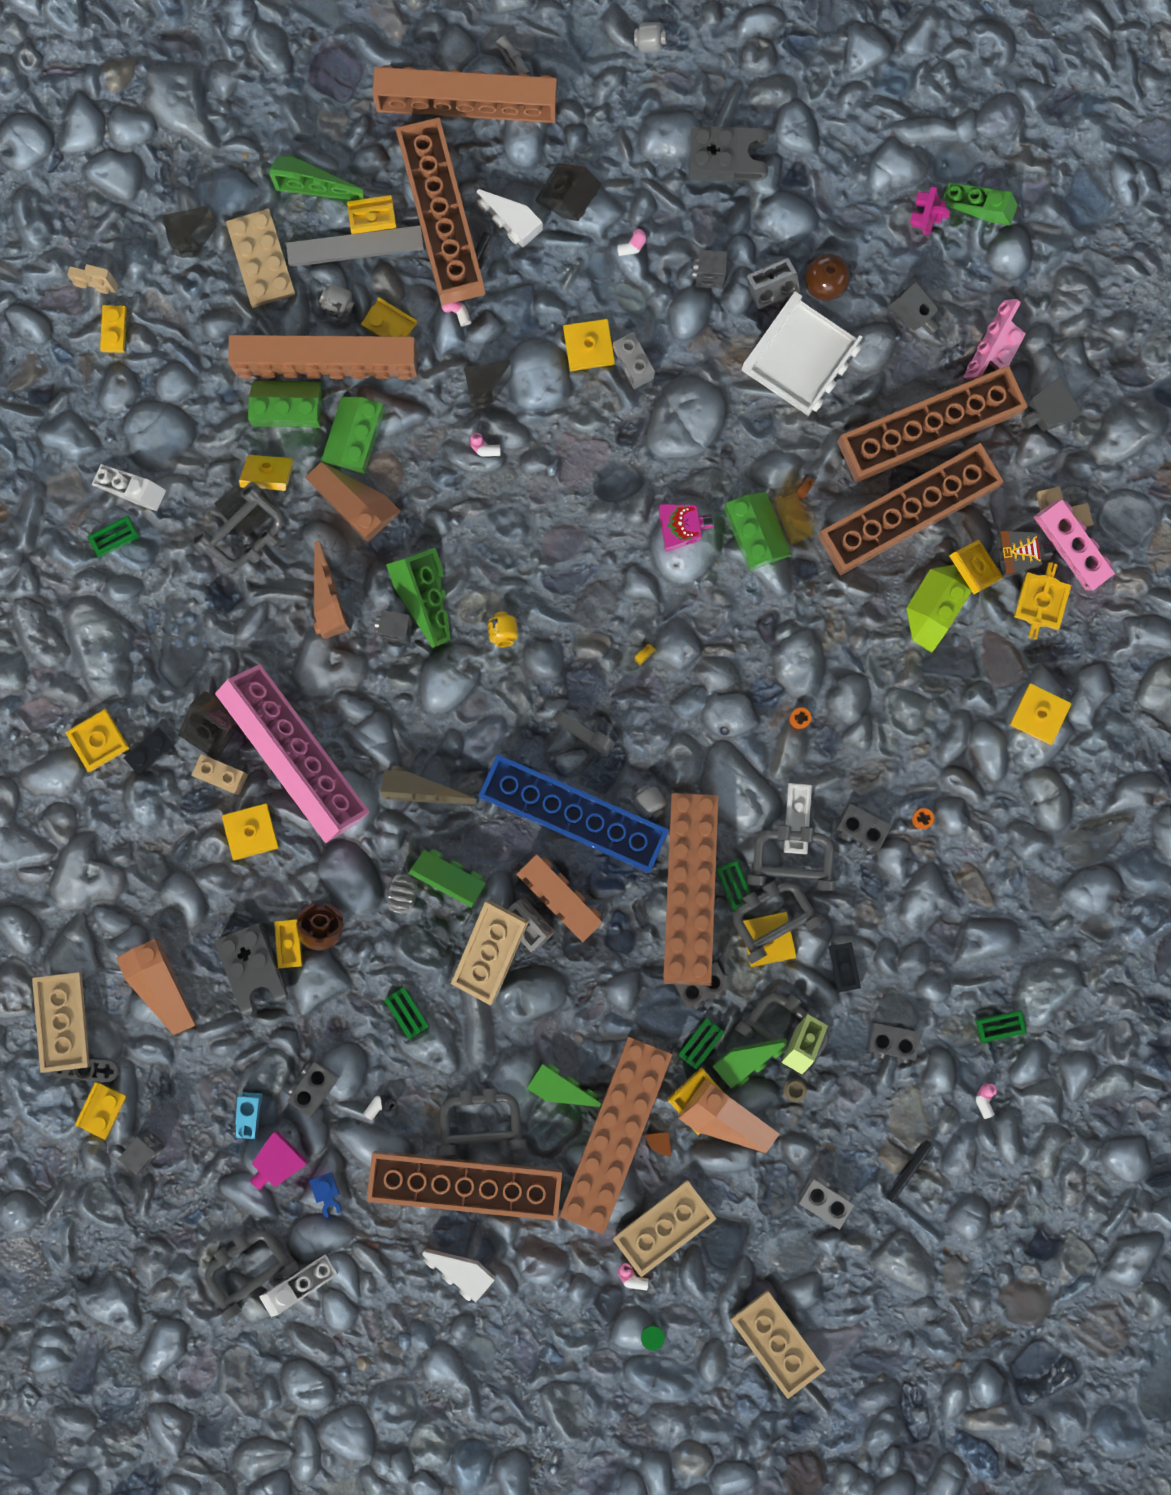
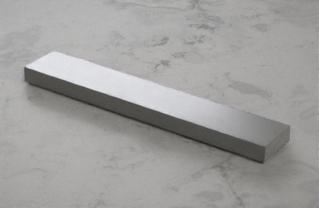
(354, 246)

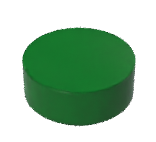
(652, 1337)

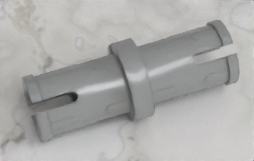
(512, 57)

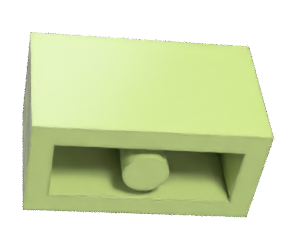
(804, 1044)

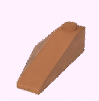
(357, 503)
(327, 604)
(153, 979)
(722, 1117)

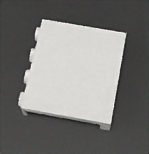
(801, 355)

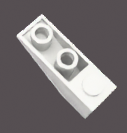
(514, 217)
(129, 487)
(464, 1272)
(298, 1286)

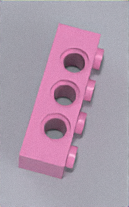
(1049, 521)

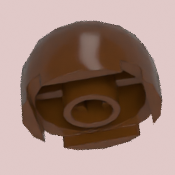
(827, 277)
(319, 926)

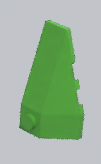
(303, 178)
(420, 588)

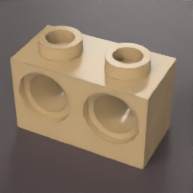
(219, 774)

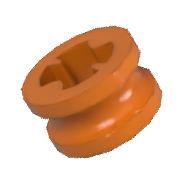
(793, 722)
(926, 812)

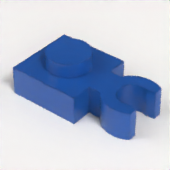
(325, 1189)

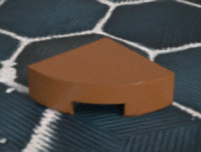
(805, 487)
(659, 1142)

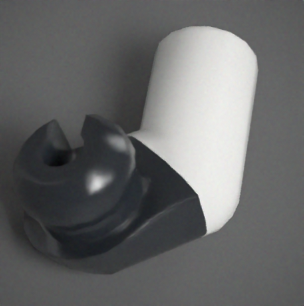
(380, 1102)

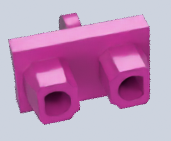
(932, 211)

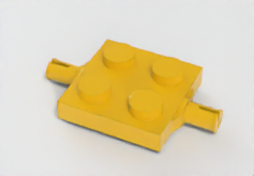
(1042, 601)

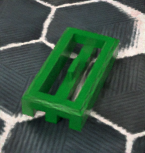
(131, 528)
(724, 884)
(388, 1000)
(713, 1028)
(980, 1030)

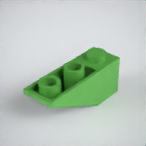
(981, 202)
(743, 1060)
(555, 1088)

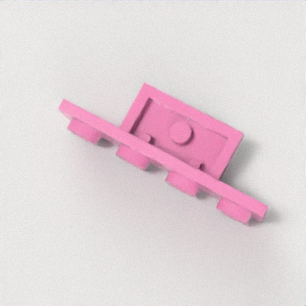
(999, 342)

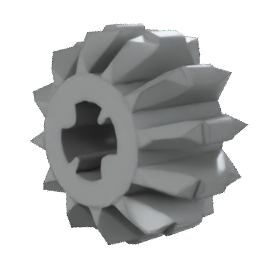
(402, 894)

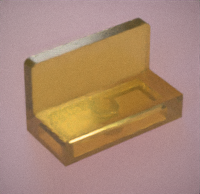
(793, 518)

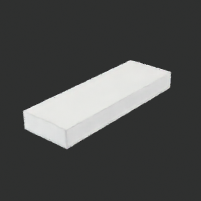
(797, 815)

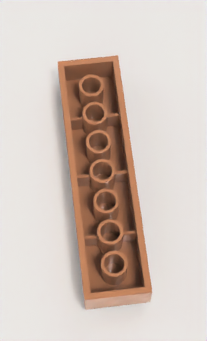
(465, 94)
(440, 211)
(323, 356)
(932, 424)
(910, 509)
(691, 889)
(615, 1135)
(464, 1185)

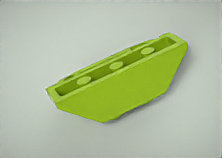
(936, 605)

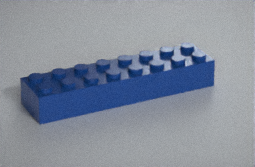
(573, 813)

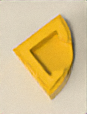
(643, 654)

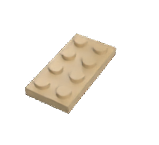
(260, 258)
(489, 952)
(61, 1022)
(664, 1228)
(777, 1344)

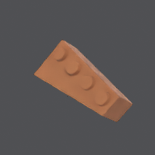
(559, 898)

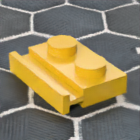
(371, 214)
(388, 321)
(101, 1110)

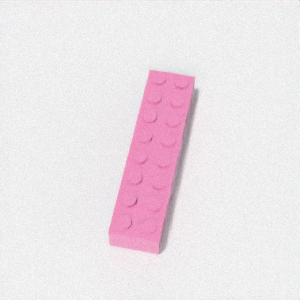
(292, 752)

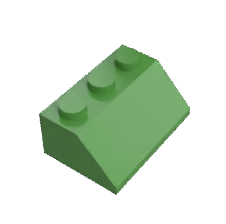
(285, 404)
(354, 433)
(756, 530)
(448, 877)

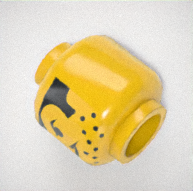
(502, 629)

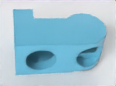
(248, 1115)

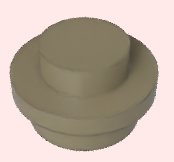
(795, 1090)

